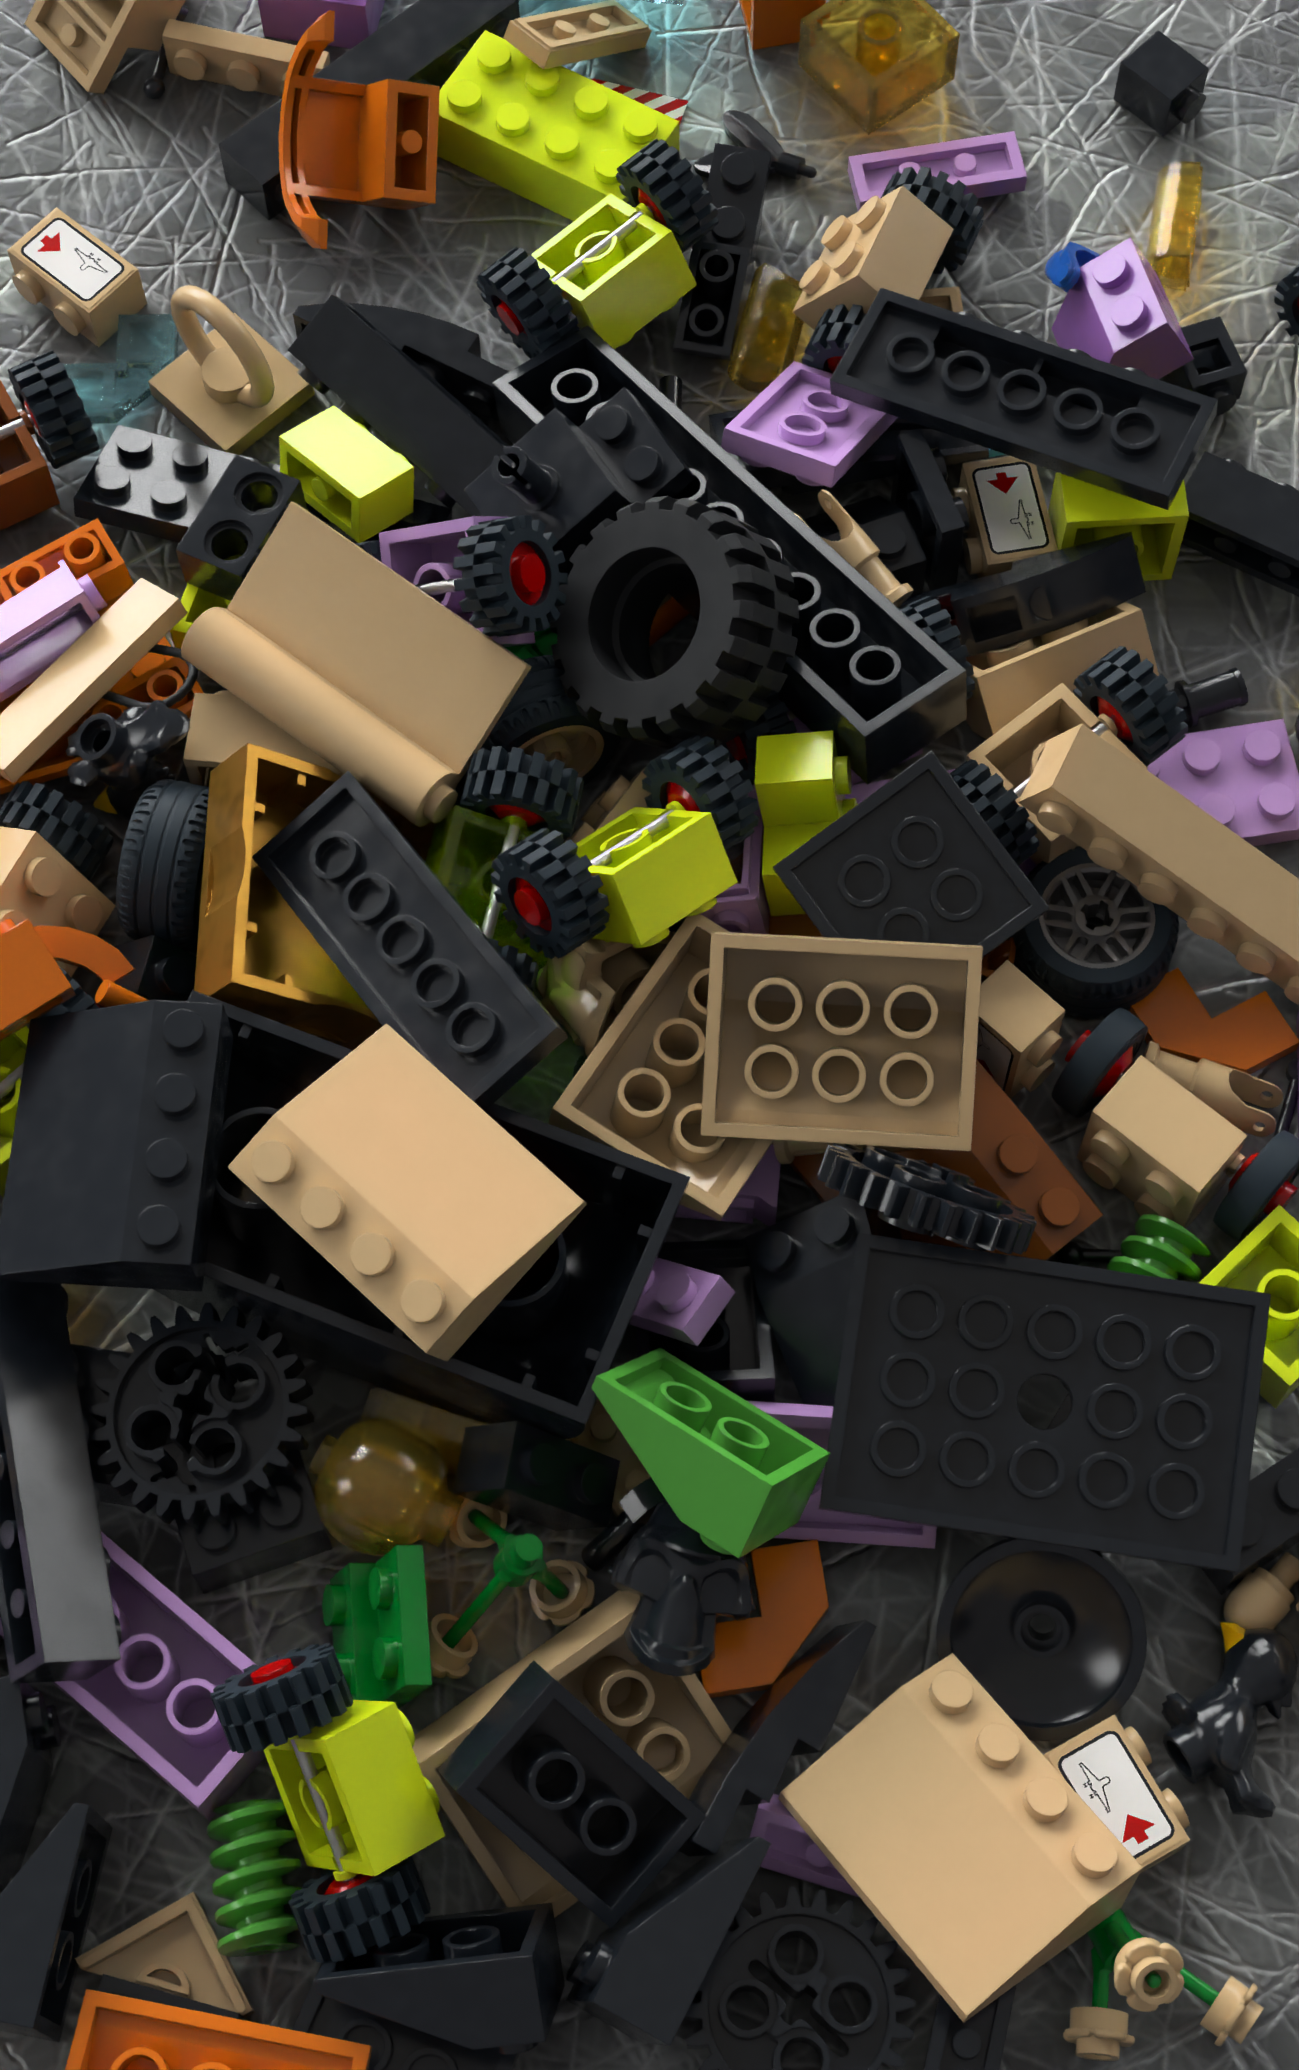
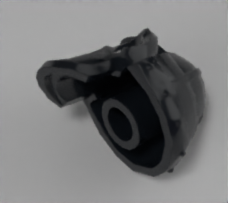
(680, 1593)

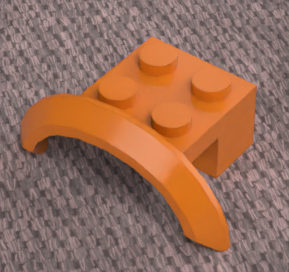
(352, 139)
(31, 977)

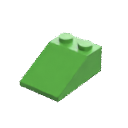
(711, 1452)

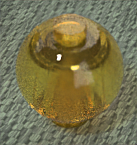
(383, 1487)

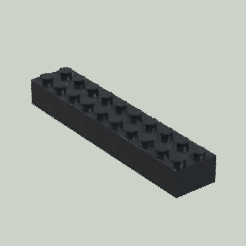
(856, 654)

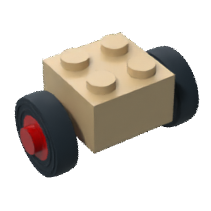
(1163, 1140)

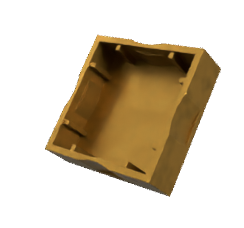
(248, 936)

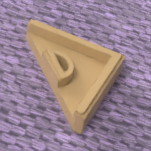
(174, 1955)

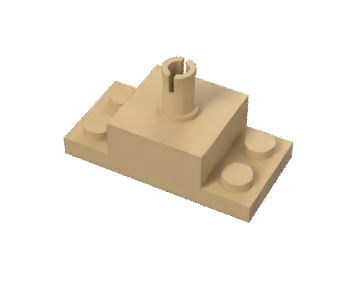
(95, 34)

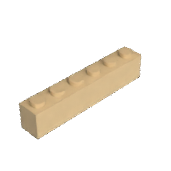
(1169, 851)

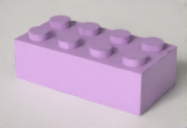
(162, 1688)

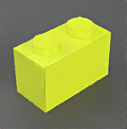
(348, 473)

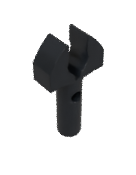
(638, 1508)

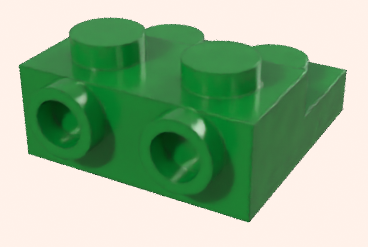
(382, 1626)

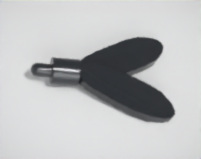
(751, 134)

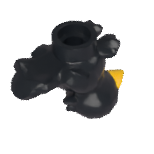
(124, 753)
(1219, 1726)

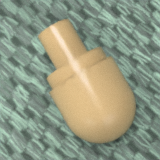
(1263, 1596)

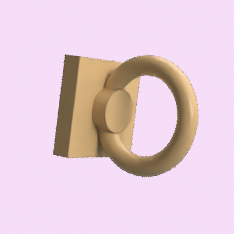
(228, 382)

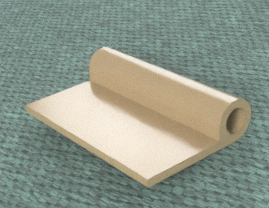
(358, 665)

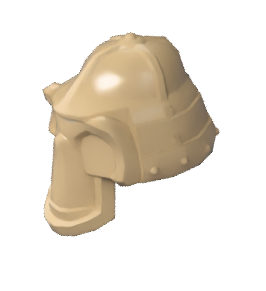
(593, 985)

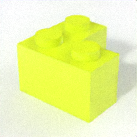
(799, 795)

